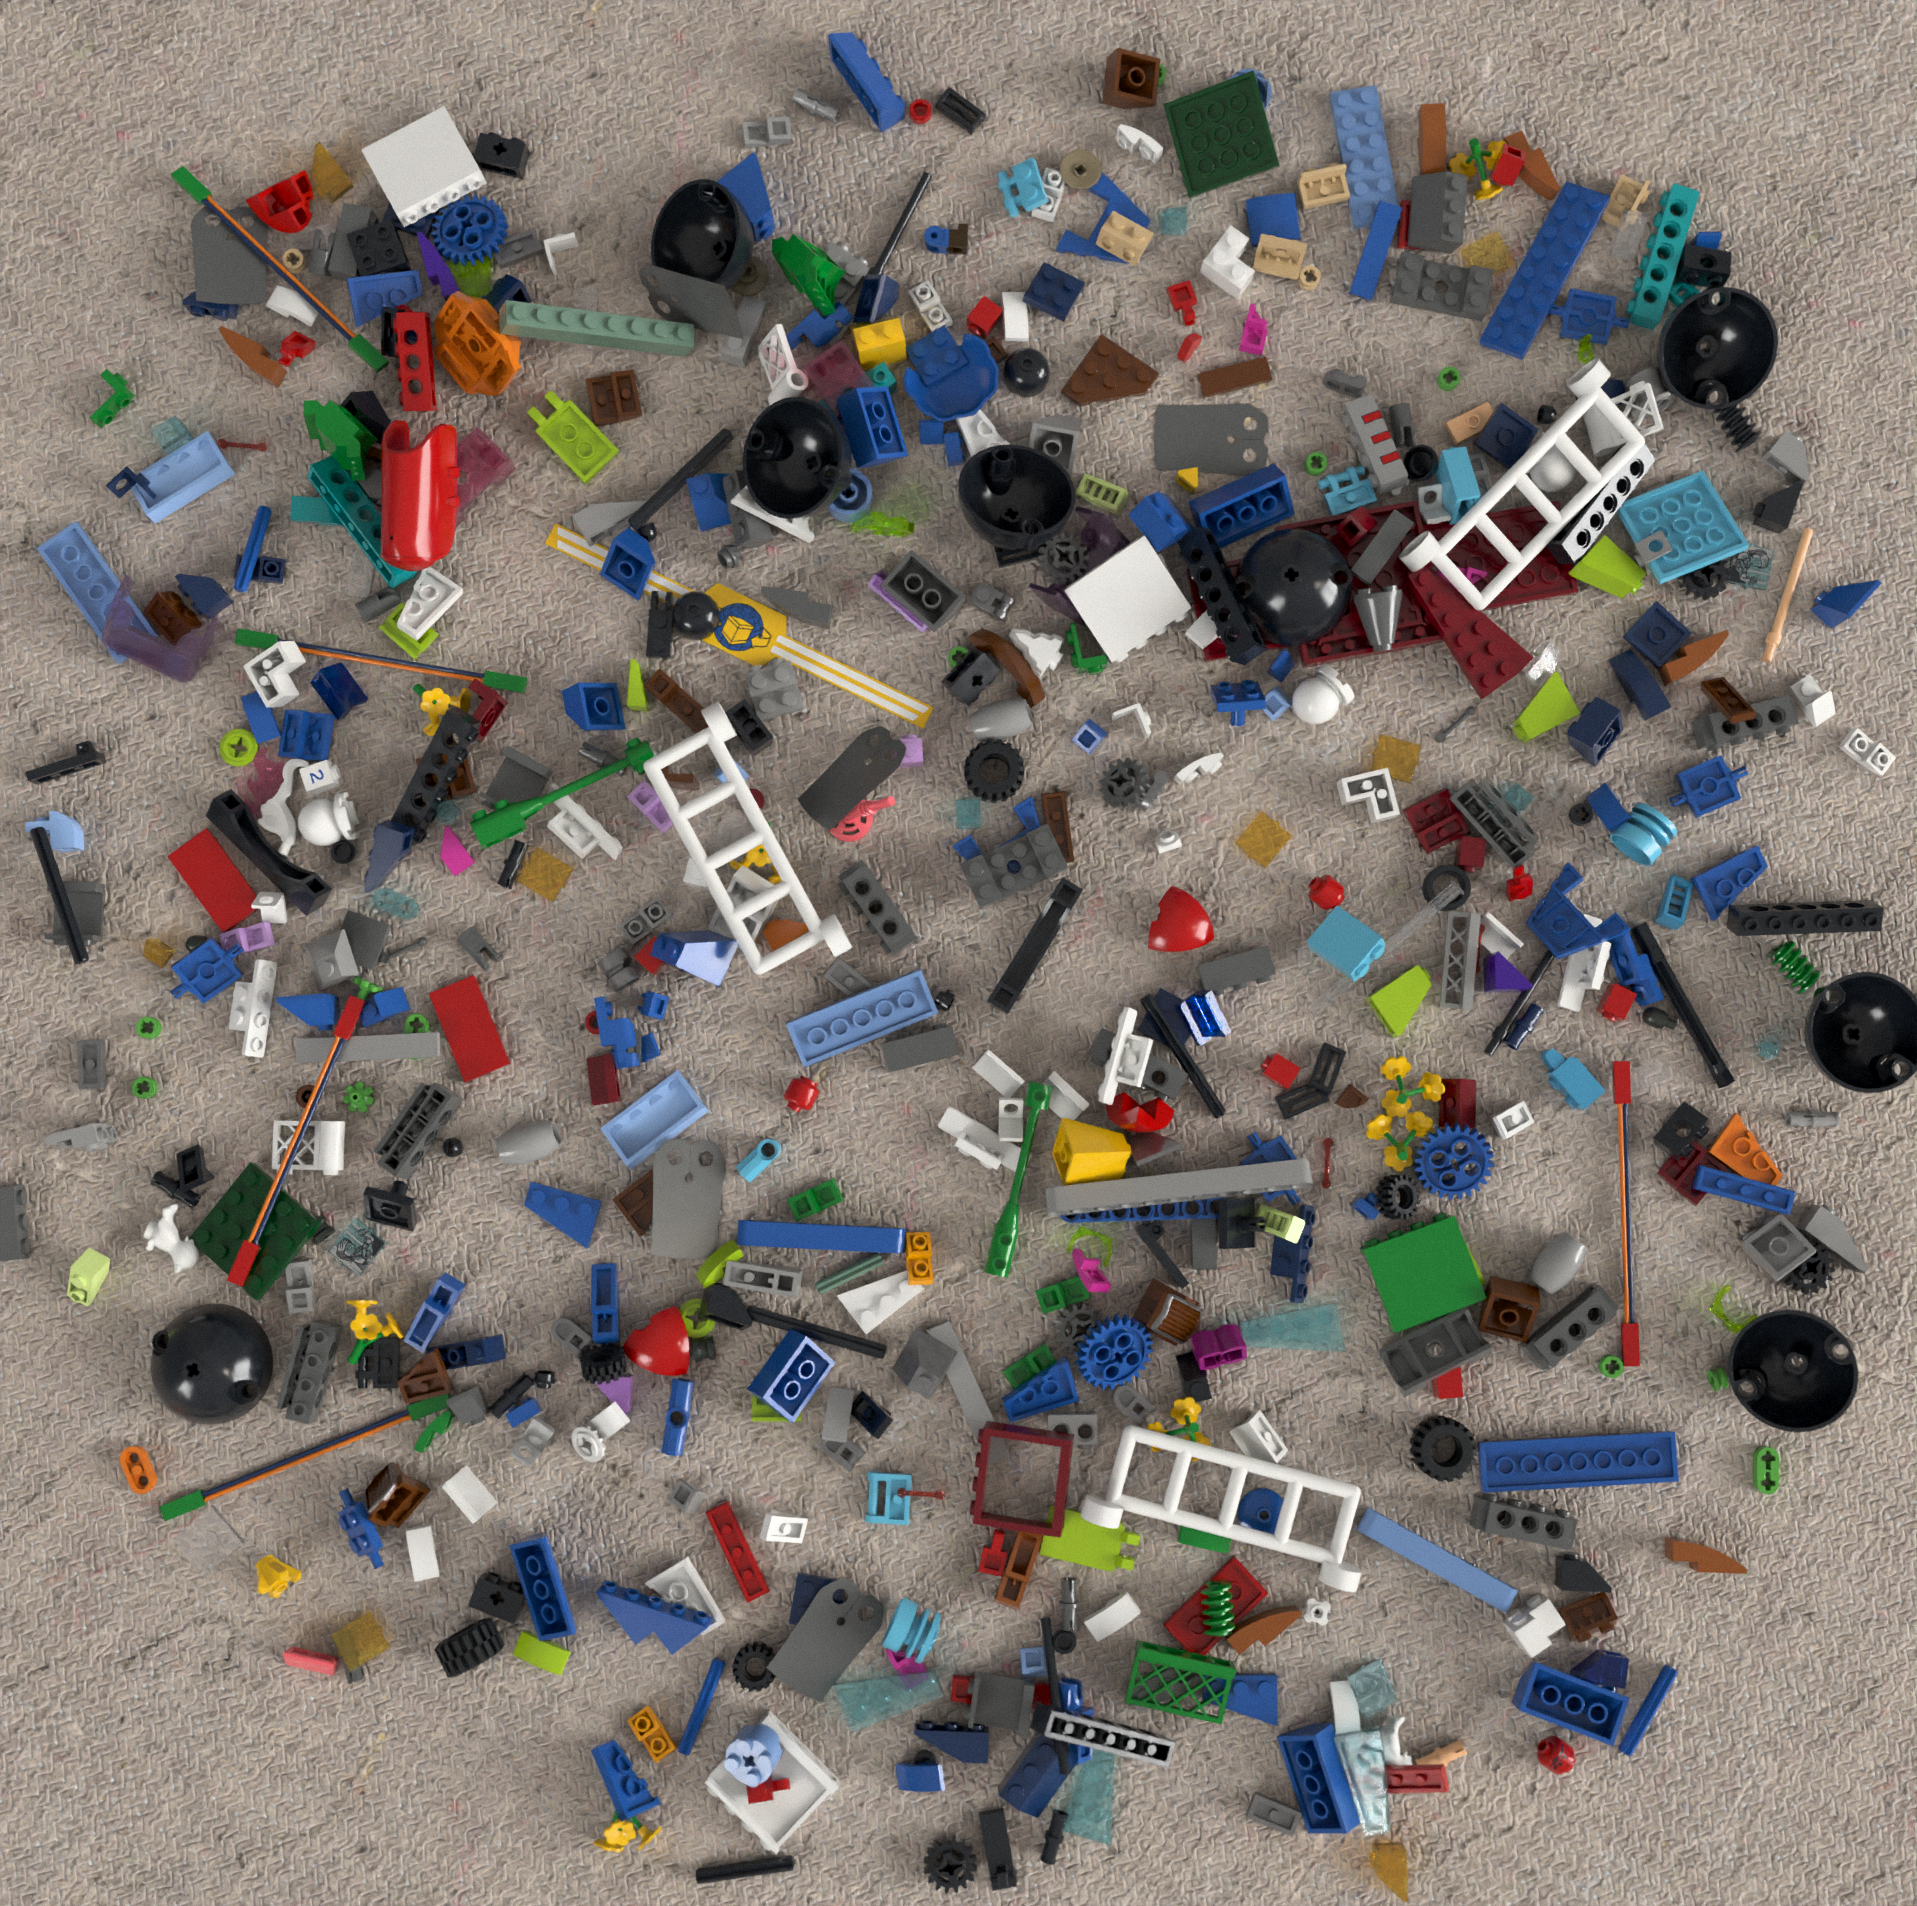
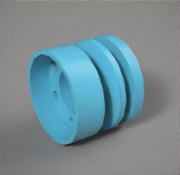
(1644, 834)
(911, 1630)

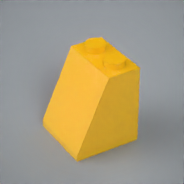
(879, 342)
(1089, 1153)

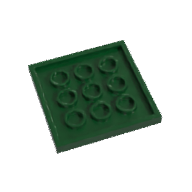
(1221, 134)
(233, 1220)

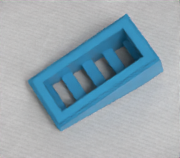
(1671, 917)

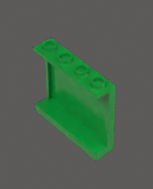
(1423, 1272)

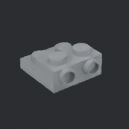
(854, 274)
(774, 689)
(88, 1137)
(1777, 1246)

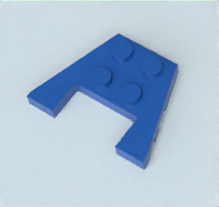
(1117, 202)
(1027, 815)
(1563, 926)

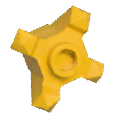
(274, 1576)

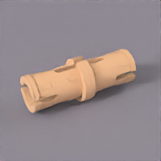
(1444, 1754)

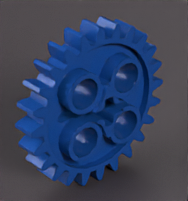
(469, 230)
(1462, 1179)
(1114, 1351)

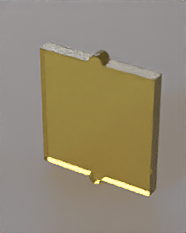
(1489, 253)
(1397, 756)
(1263, 839)
(545, 874)
(360, 1641)

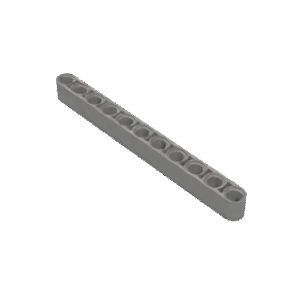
(1178, 1187)

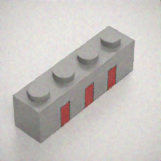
(1374, 444)

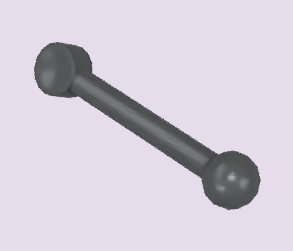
(1441, 737)
(385, 958)

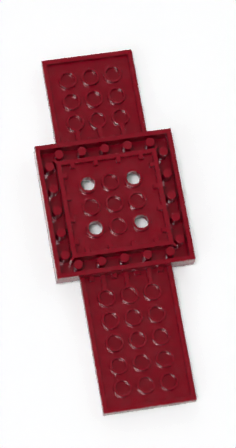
(1536, 582)

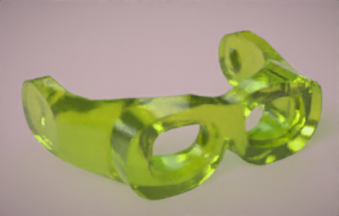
(1584, 345)
(1082, 1231)
(1717, 1310)

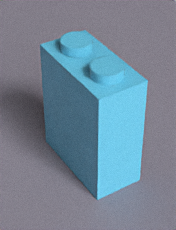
(1458, 482)
(1346, 943)

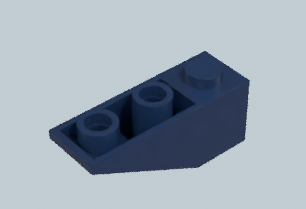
(390, 847)
(472, 1352)
(957, 1740)

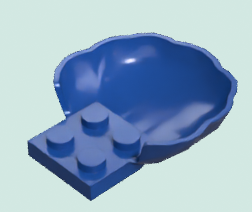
(950, 378)

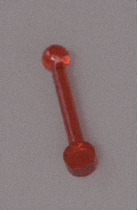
(223, 444)
(1481, 930)
(1328, 1142)
(939, 1494)

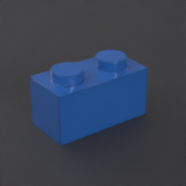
(953, 450)
(524, 1412)

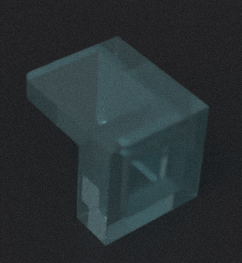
(172, 434)

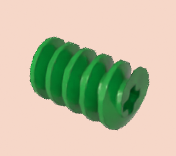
(1795, 965)
(1218, 1608)

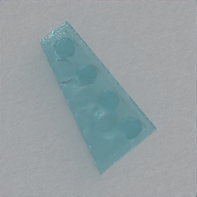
(1305, 1329)
(884, 1697)
(1365, 1772)
(1093, 1799)

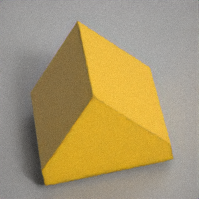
(1188, 479)

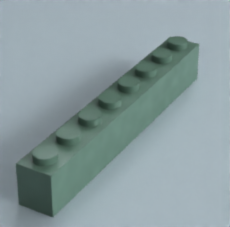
(595, 328)

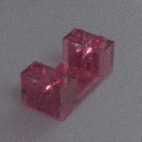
(833, 373)
(483, 465)

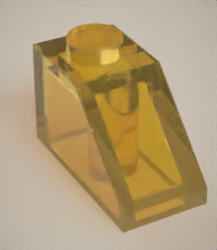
(328, 175)
(1390, 1865)

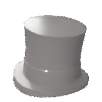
(1662, 397)

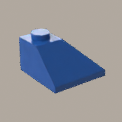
(709, 500)
(629, 563)
(1842, 601)
(594, 706)
(314, 1009)

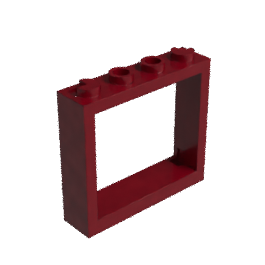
(1032, 1435)

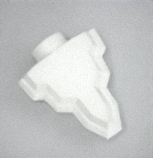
(1038, 649)

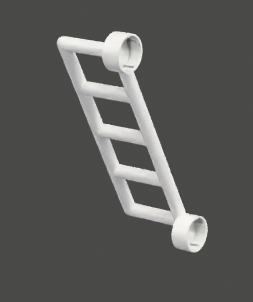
(1586, 387)
(715, 735)
(1108, 1510)

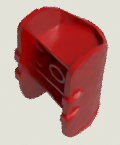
(418, 496)

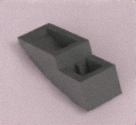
(1381, 547)
(798, 606)

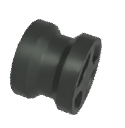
(323, 1231)
(704, 1349)

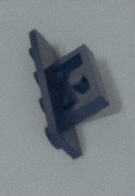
(1291, 1258)

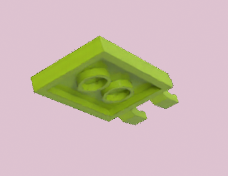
(573, 438)
(1089, 1543)

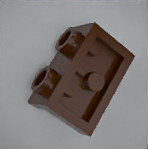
(171, 616)
(1589, 1617)

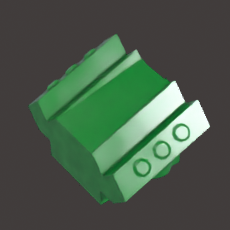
(809, 270)
(339, 435)

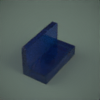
(338, 689)
(1203, 1017)

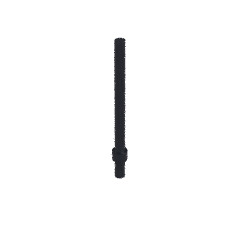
(901, 225)
(1501, 1032)
(1060, 1747)

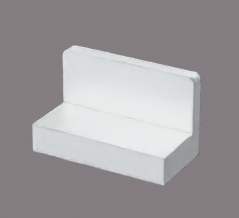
(1498, 937)
(998, 1074)
(1064, 1098)
(1259, 1439)
(469, 1494)

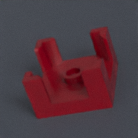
(489, 709)

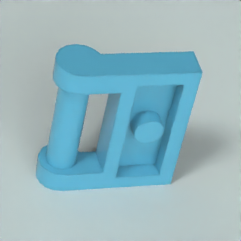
(895, 1507)

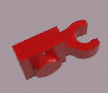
(1183, 298)
(295, 345)
(1520, 885)
(993, 1557)
(764, 1791)

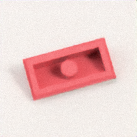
(311, 1660)

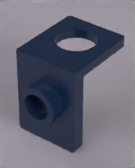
(131, 480)

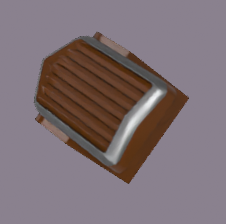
(1168, 1313)
(393, 1496)

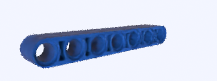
(1130, 1214)
(821, 1236)

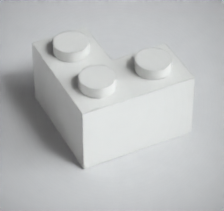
(1223, 263)
(271, 673)
(1375, 789)
(1534, 1624)

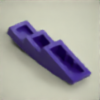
(436, 268)

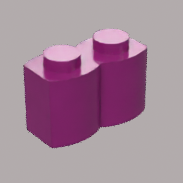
(1218, 1347)

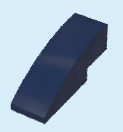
(1639, 684)

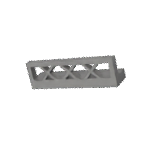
(1469, 960)

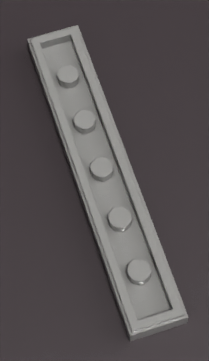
(371, 1047)
(968, 1391)

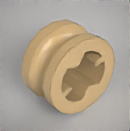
(287, 257)
(1316, 277)

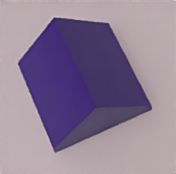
(1502, 975)

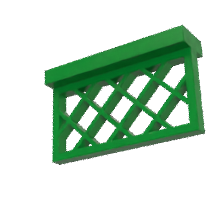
(1182, 1660)

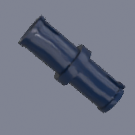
(1524, 1026)

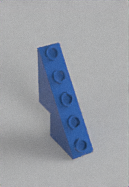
(643, 1614)

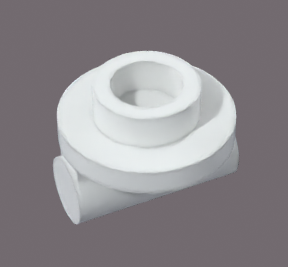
(1167, 841)

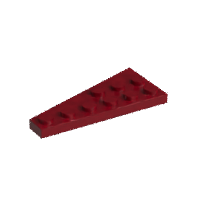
(1476, 642)

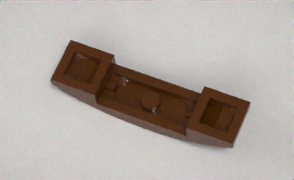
(1013, 661)
(676, 700)

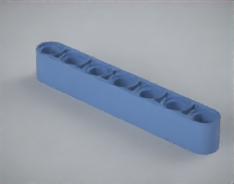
(1437, 1559)

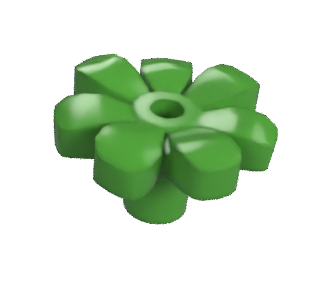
(365, 988)
(359, 1097)

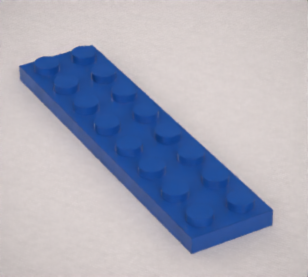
(1544, 270)
(1578, 1461)

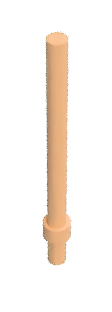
(1773, 638)

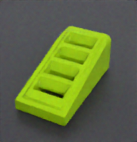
(636, 691)

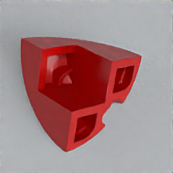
(285, 204)
(1180, 924)
(1139, 1118)
(661, 1345)

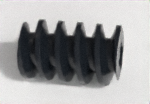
(1738, 426)

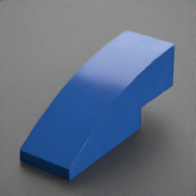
(605, 1304)
(434, 1312)

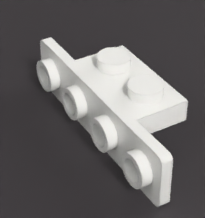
(580, 830)
(1583, 972)
(252, 1007)
(1127, 1058)
(980, 1141)

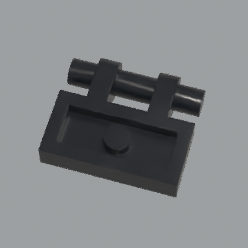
(385, 1364)

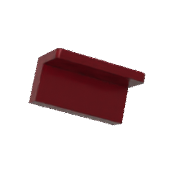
(603, 1079)
(1458, 1103)

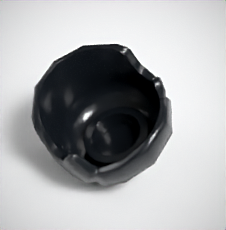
(1421, 463)

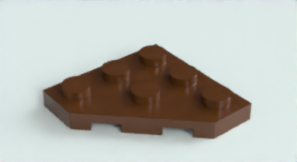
(1108, 375)

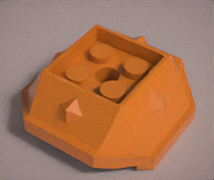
(473, 347)

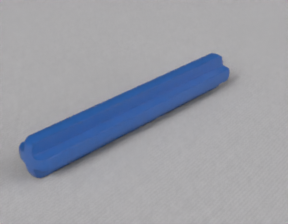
(252, 549)
(701, 1706)
(1648, 1710)

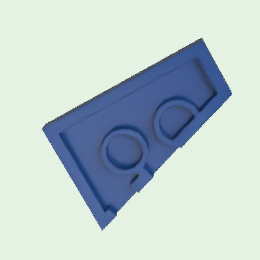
(386, 290)
(1727, 879)
(565, 1210)
(1042, 1393)
(1249, 1695)
(623, 1785)

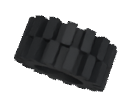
(1387, 1196)
(603, 1363)
(739, 1667)

